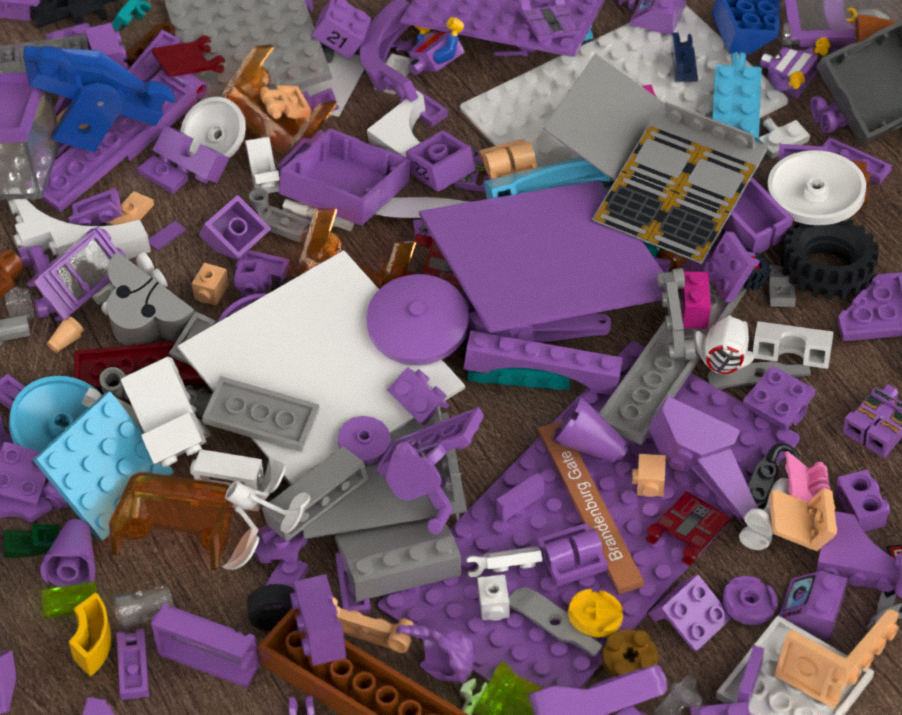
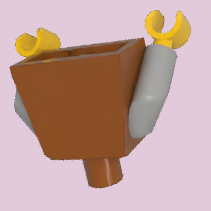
(868, 22)

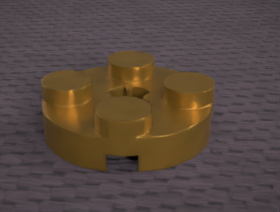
(628, 641)

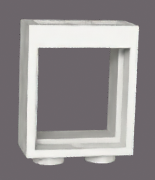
(230, 468)

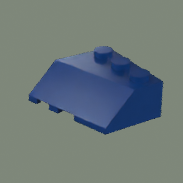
(746, 23)

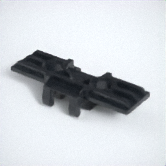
(48, 12)

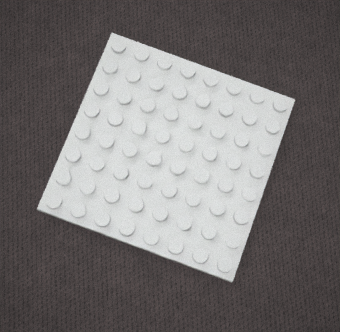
(315, 347)

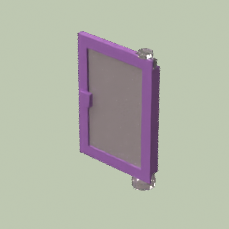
(826, 18)

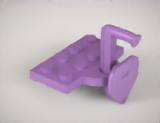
(412, 459)

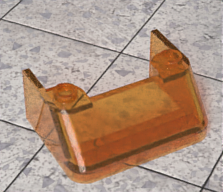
(245, 93)
(323, 245)
(173, 505)

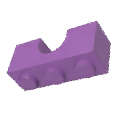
(175, 147)

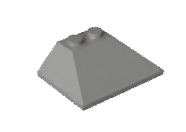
(12, 55)

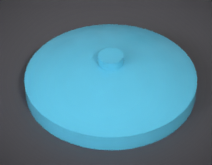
(46, 410)

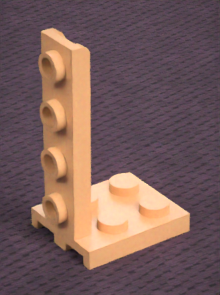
(825, 673)

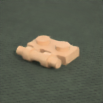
(287, 100)

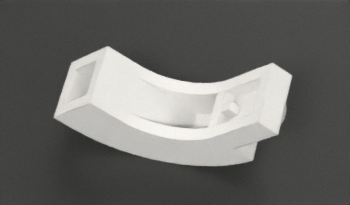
(262, 164)

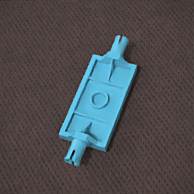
(738, 95)

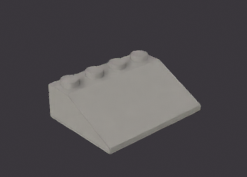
(397, 557)

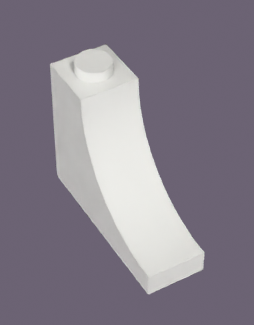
(395, 128)

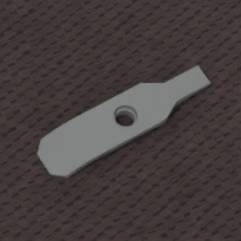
(746, 375)
(543, 611)

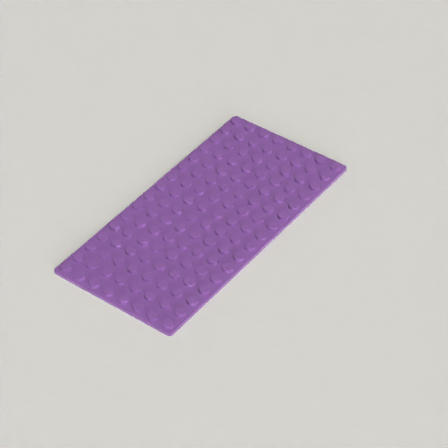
(517, 639)

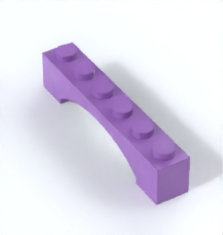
(592, 369)

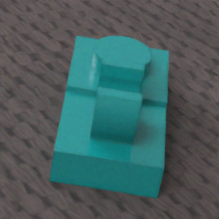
(124, 17)

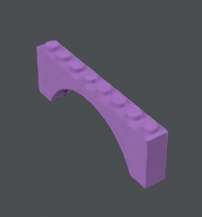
(857, 557)

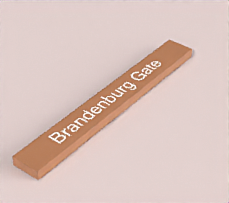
(593, 511)

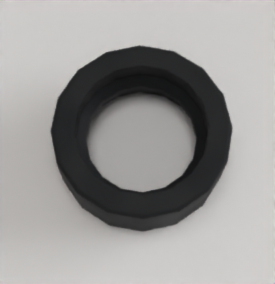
(265, 597)

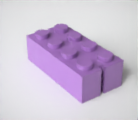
(758, 219)

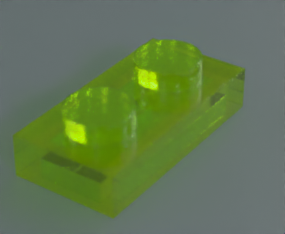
(63, 600)

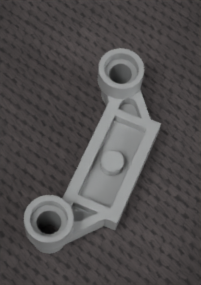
(281, 221)
(673, 321)

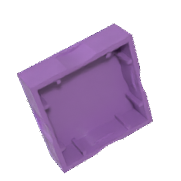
(345, 176)

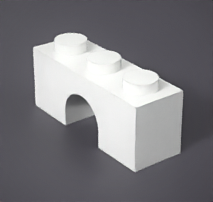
(808, 343)

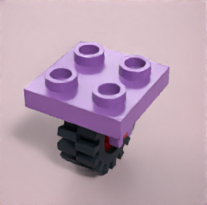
(735, 267)

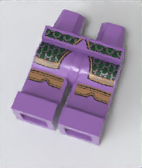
(878, 420)

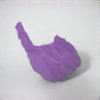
(446, 650)

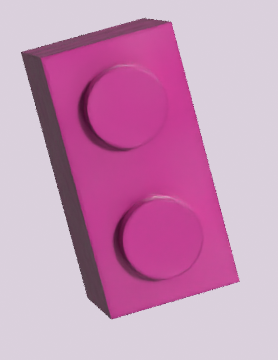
(695, 300)

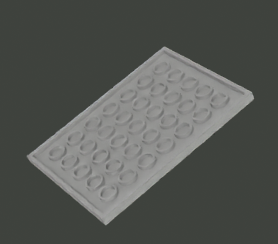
(240, 26)

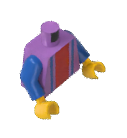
(436, 48)

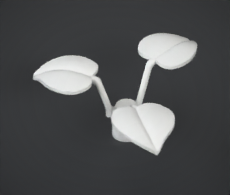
(246, 498)

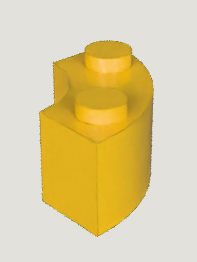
(93, 637)

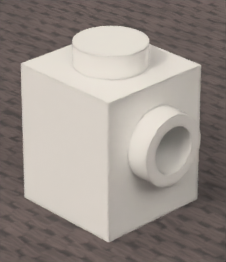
(493, 597)

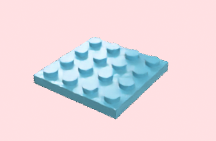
(96, 460)

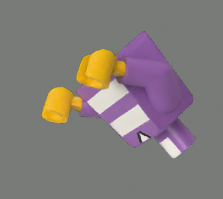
(793, 68)

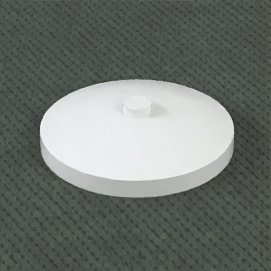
(817, 187)

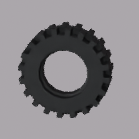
(838, 239)

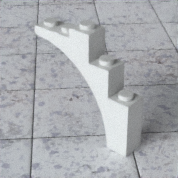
(39, 229)

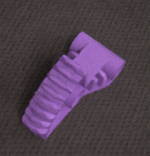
(602, 696)

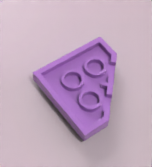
(874, 311)

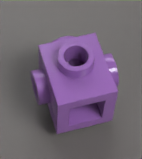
(252, 277)

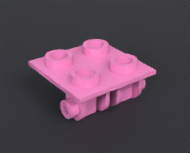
(805, 481)

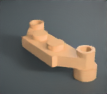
(373, 630)

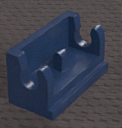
(684, 59)

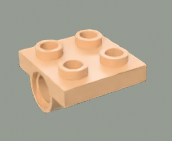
(508, 158)

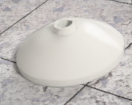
(210, 119)

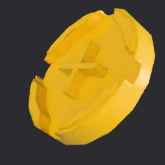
(595, 613)

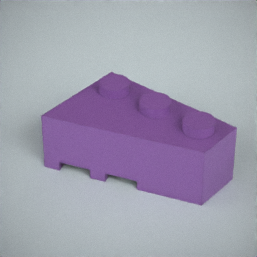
(318, 620)

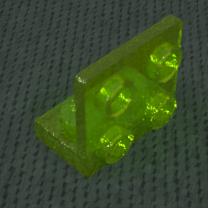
(506, 694)

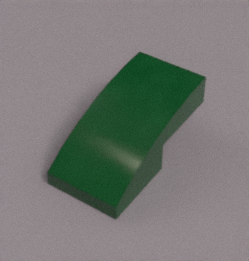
(29, 543)

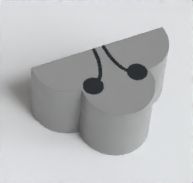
(141, 306)

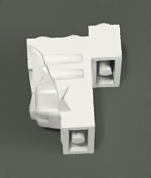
(165, 412)

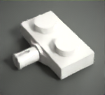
(788, 134)

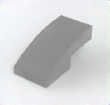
(780, 290)

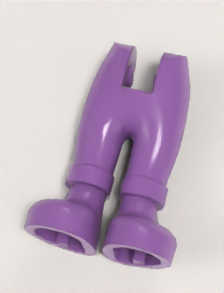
(827, 115)

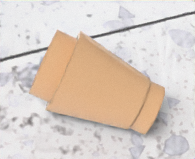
(65, 334)

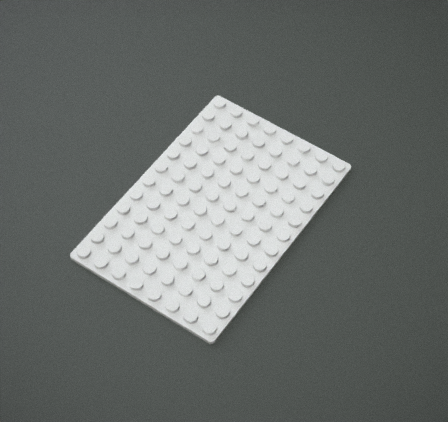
(528, 101)

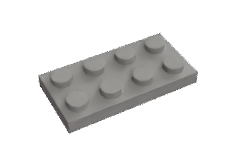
(261, 414)

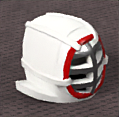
(731, 339)

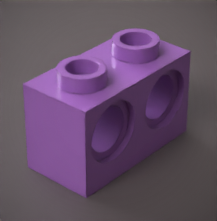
(861, 497)

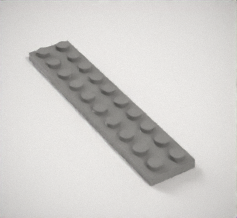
(657, 376)

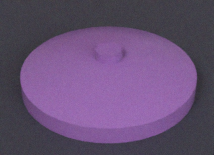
(417, 319)

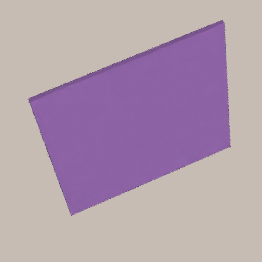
(501, 21)
(542, 256)

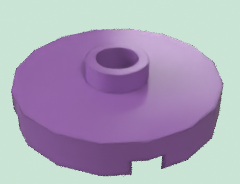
(367, 450)
(749, 600)

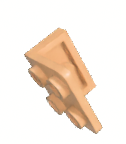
(802, 521)

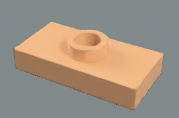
(133, 209)

